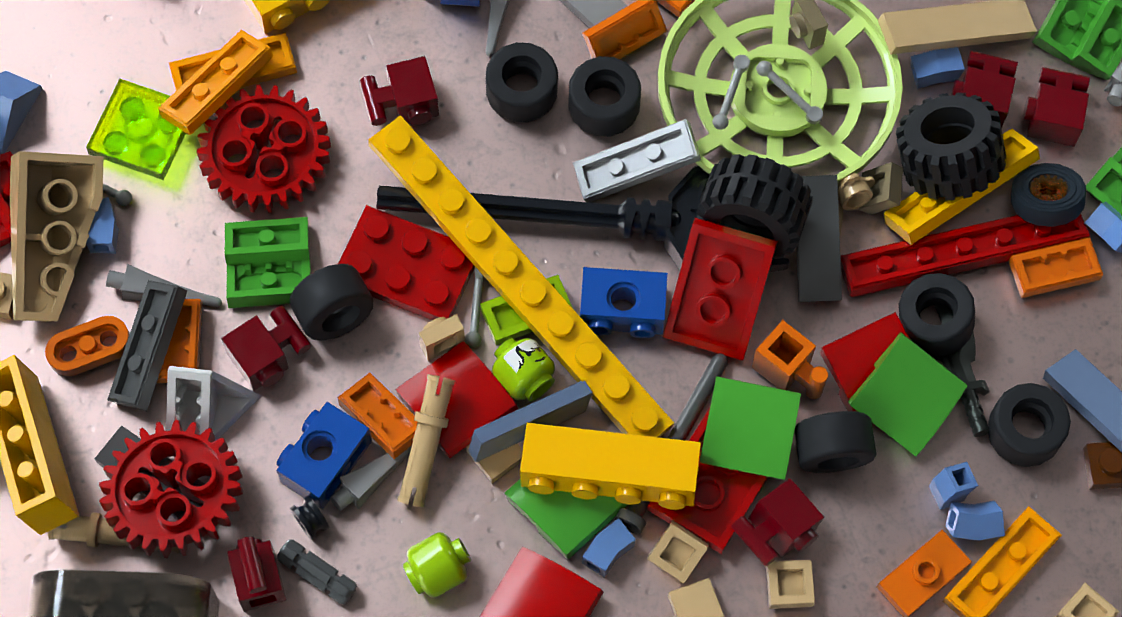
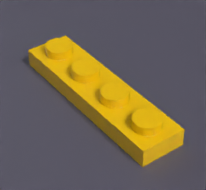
(920, 214)

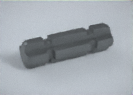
(317, 571)

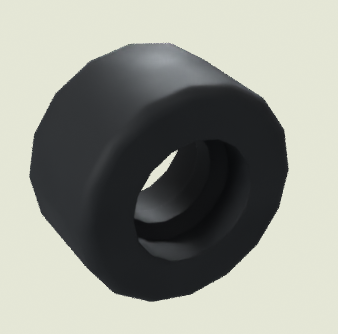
(521, 59)
(604, 73)
(944, 291)
(331, 302)
(1042, 403)
(835, 442)

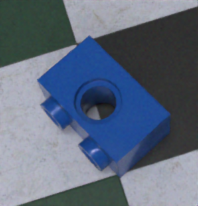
(641, 288)
(321, 478)

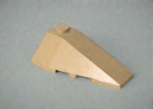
(50, 223)

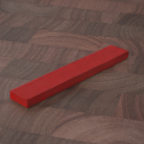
(951, 252)

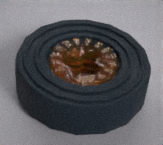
(1054, 181)

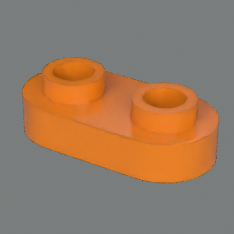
(88, 344)

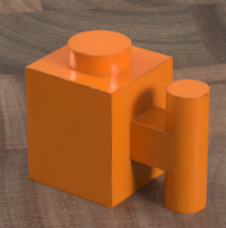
(787, 358)

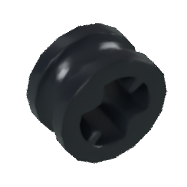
(309, 517)

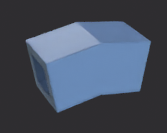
(937, 67)
(1107, 224)
(104, 230)
(953, 485)
(975, 520)
(608, 547)

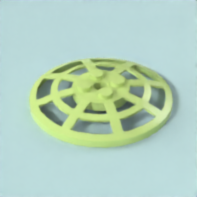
(802, 72)

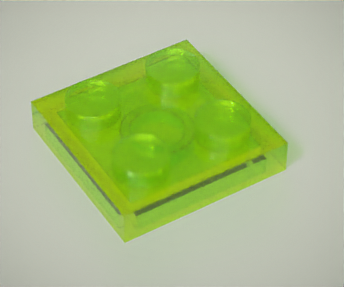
(134, 131)

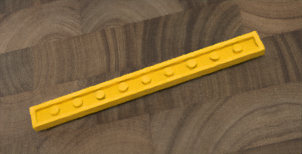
(518, 281)

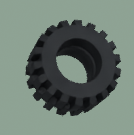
(951, 146)
(757, 199)

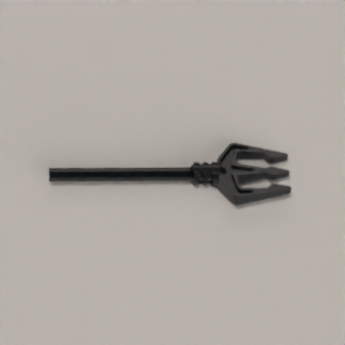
(667, 220)

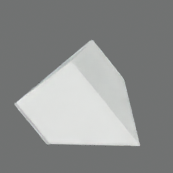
(205, 399)

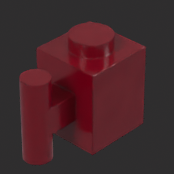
(990, 79)
(408, 91)
(1058, 107)
(259, 351)
(783, 520)
(256, 574)

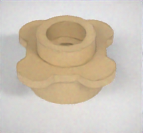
(855, 191)

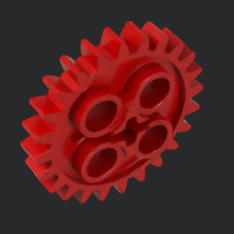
(297, 160)
(146, 519)

